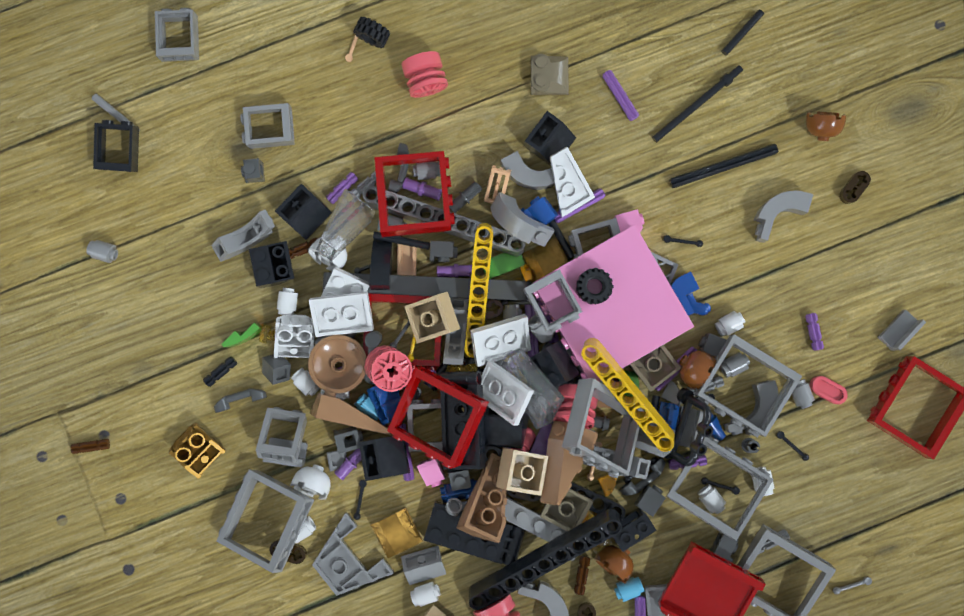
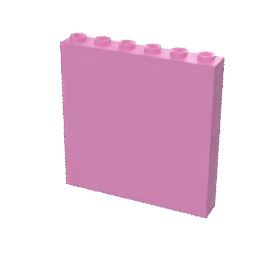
(636, 315)

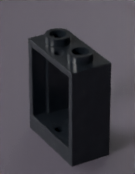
(100, 146)
(634, 524)

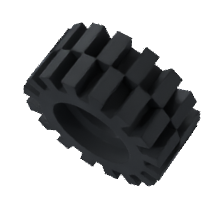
(371, 32)
(606, 282)

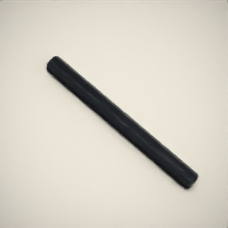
(724, 165)

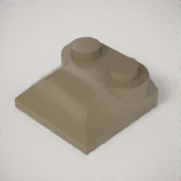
(549, 75)
(655, 367)
(569, 512)

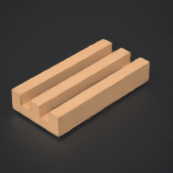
(500, 171)

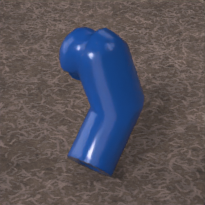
(699, 308)

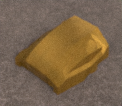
(545, 259)
(195, 450)
(397, 533)

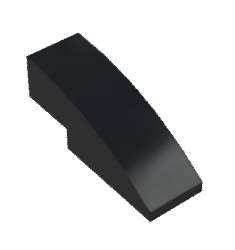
(381, 265)

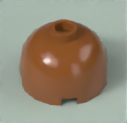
(825, 124)
(696, 368)
(616, 562)

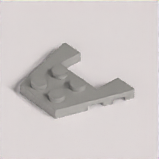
(340, 565)

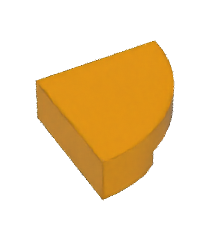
(527, 273)
(607, 484)

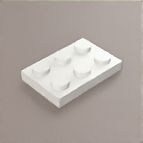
(344, 283)
(341, 314)
(496, 339)
(505, 393)

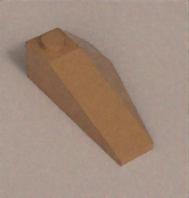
(333, 409)
(561, 465)
(485, 508)

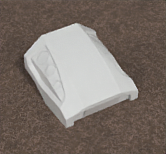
(293, 336)

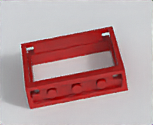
(416, 228)
(407, 299)
(452, 389)
(945, 424)

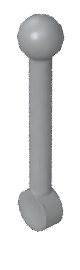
(866, 580)

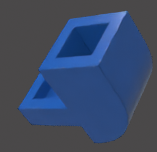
(683, 286)

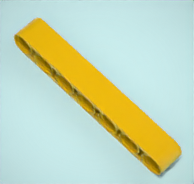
(478, 281)
(632, 403)

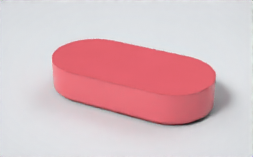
(828, 390)

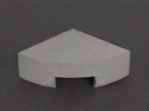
(670, 393)
(335, 459)

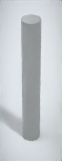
(108, 108)

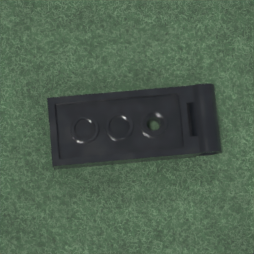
(455, 420)
(443, 532)

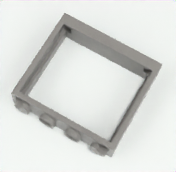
(792, 380)
(627, 437)
(745, 465)
(290, 532)
(766, 533)

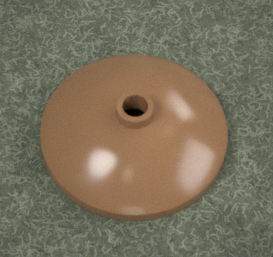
(325, 357)

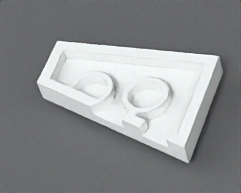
(569, 182)

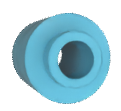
(629, 590)

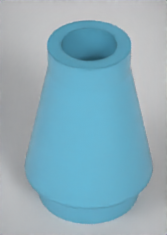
(366, 407)

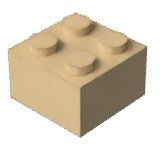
(432, 317)
(522, 471)

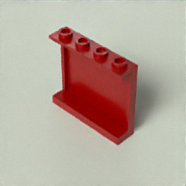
(708, 586)

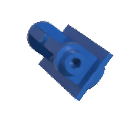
(669, 413)
(459, 494)

